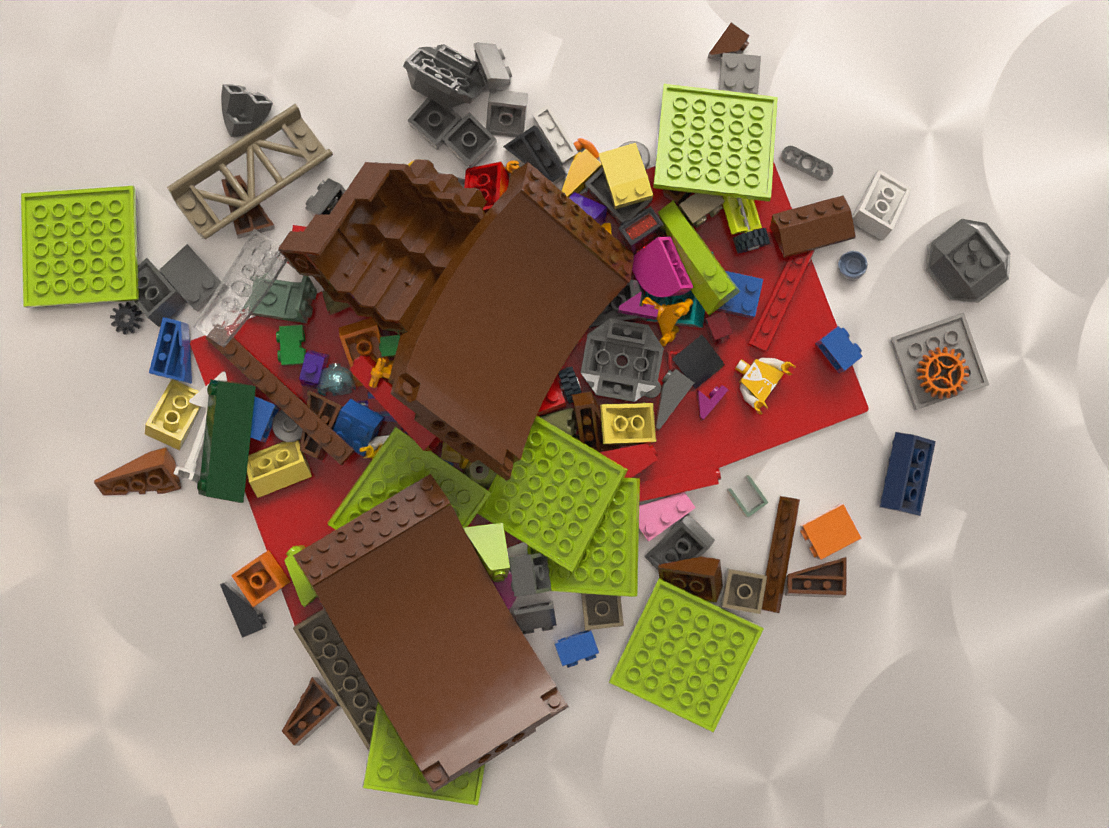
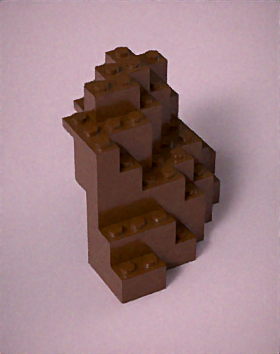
(387, 240)

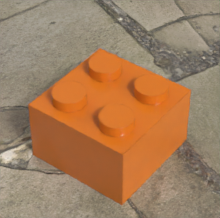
(260, 578)

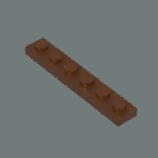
(780, 553)

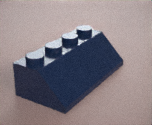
(907, 473)

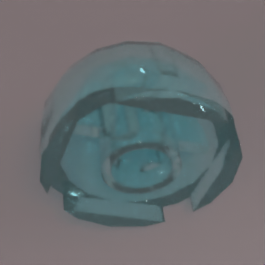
(336, 380)

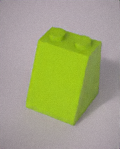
(491, 549)
(301, 584)

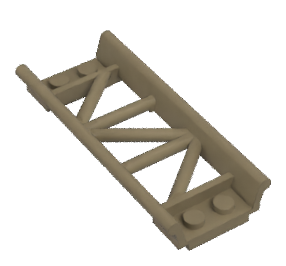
(191, 200)

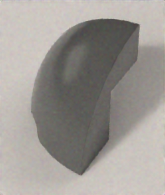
(243, 109)

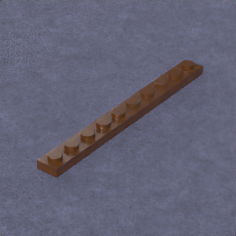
(286, 400)

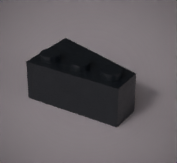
(534, 148)

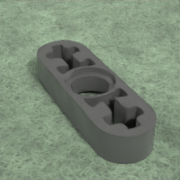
(796, 151)

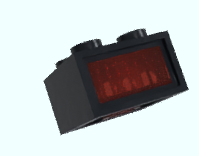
(641, 230)

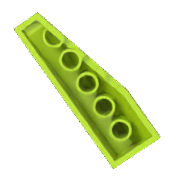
(708, 277)

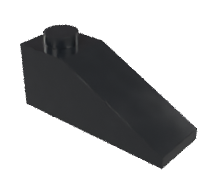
(246, 617)

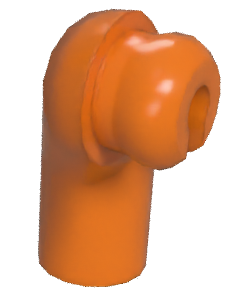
(583, 143)

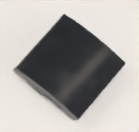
(698, 361)

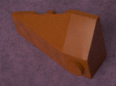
(146, 473)

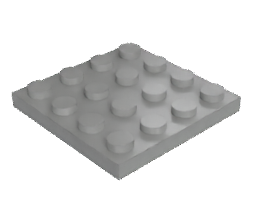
(948, 333)

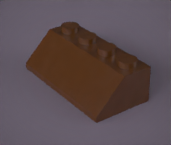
(813, 226)

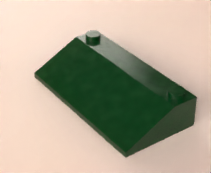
(226, 440)

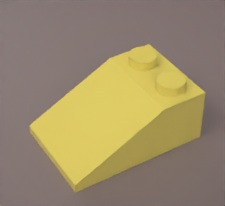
(625, 176)
(173, 415)
(628, 423)

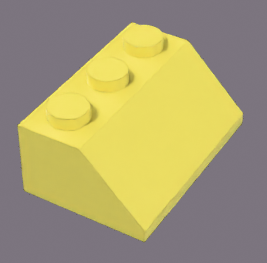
(277, 467)

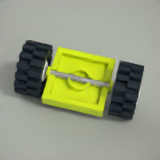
(744, 218)

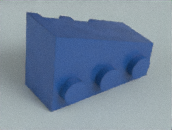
(172, 352)

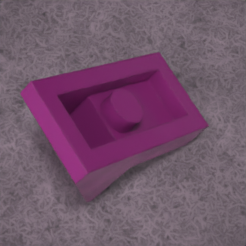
(632, 308)
(705, 404)

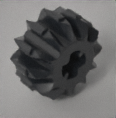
(130, 311)

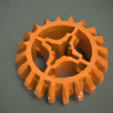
(957, 364)

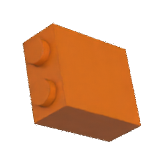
(830, 532)

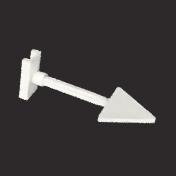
(201, 400)

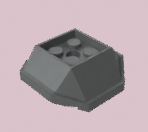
(444, 75)
(950, 268)
(624, 339)

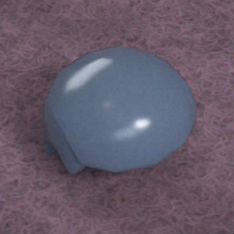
(853, 265)

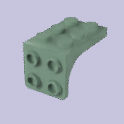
(288, 301)

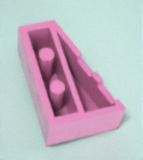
(662, 513)

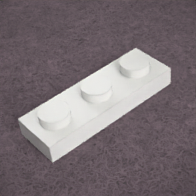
(555, 134)

